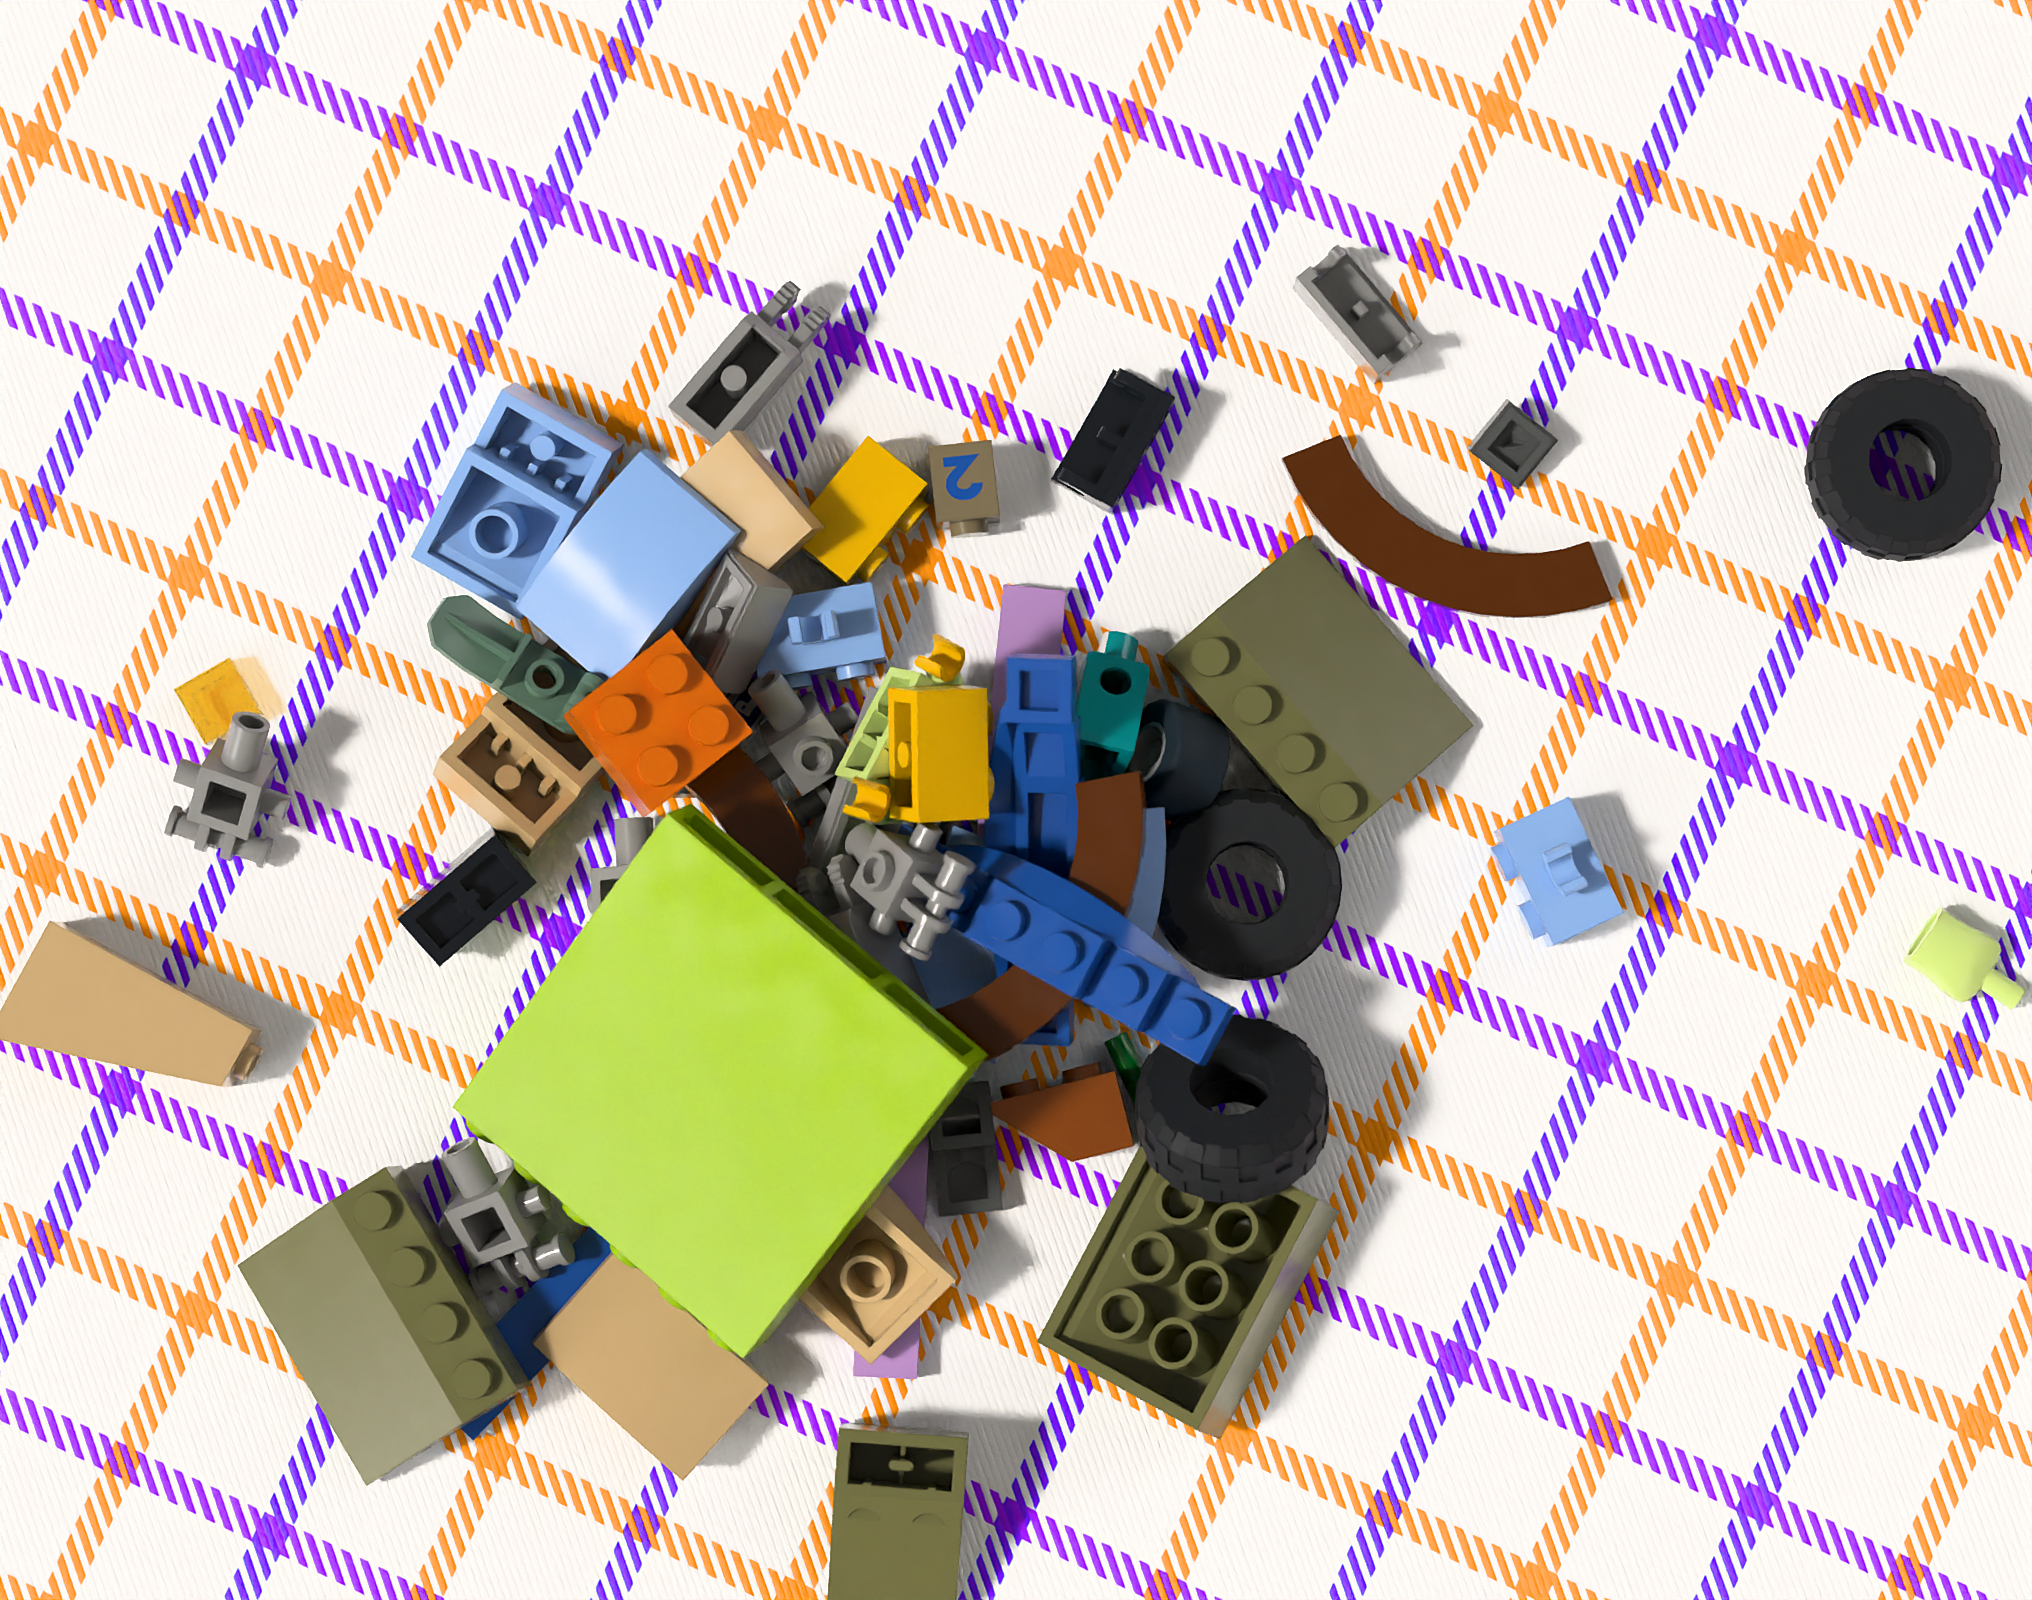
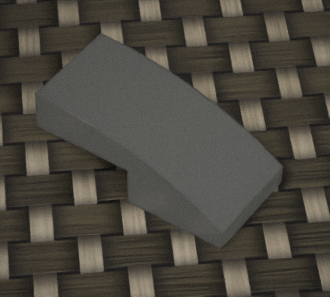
(966, 1154)

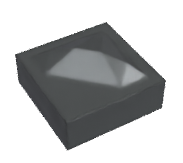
(1512, 443)

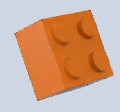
(657, 723)

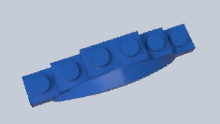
(1034, 783)
(1084, 950)

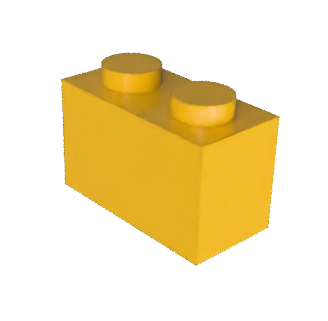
(863, 511)
(939, 753)

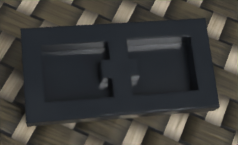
(1113, 440)
(465, 897)

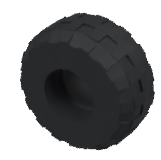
(1952, 428)
(1309, 876)
(1234, 1153)

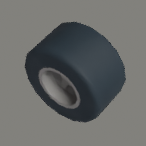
(1180, 757)

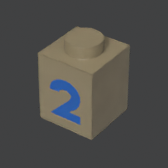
(964, 487)

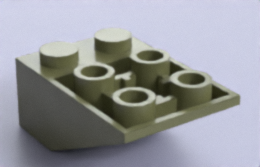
(897, 1513)

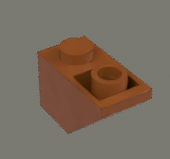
(1071, 1118)

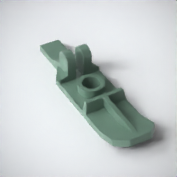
(507, 659)

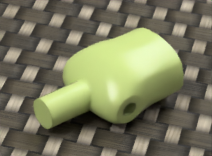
(1961, 960)

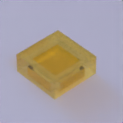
(215, 698)

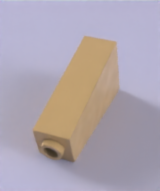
(114, 1011)

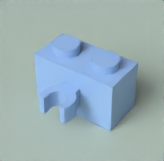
(827, 634)
(1555, 873)

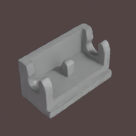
(1356, 314)

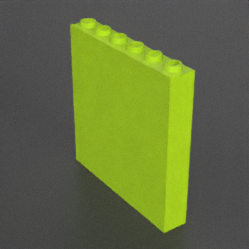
(717, 1080)

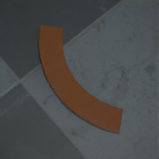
(1431, 566)
(752, 813)
(1104, 864)

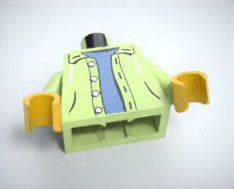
(868, 753)

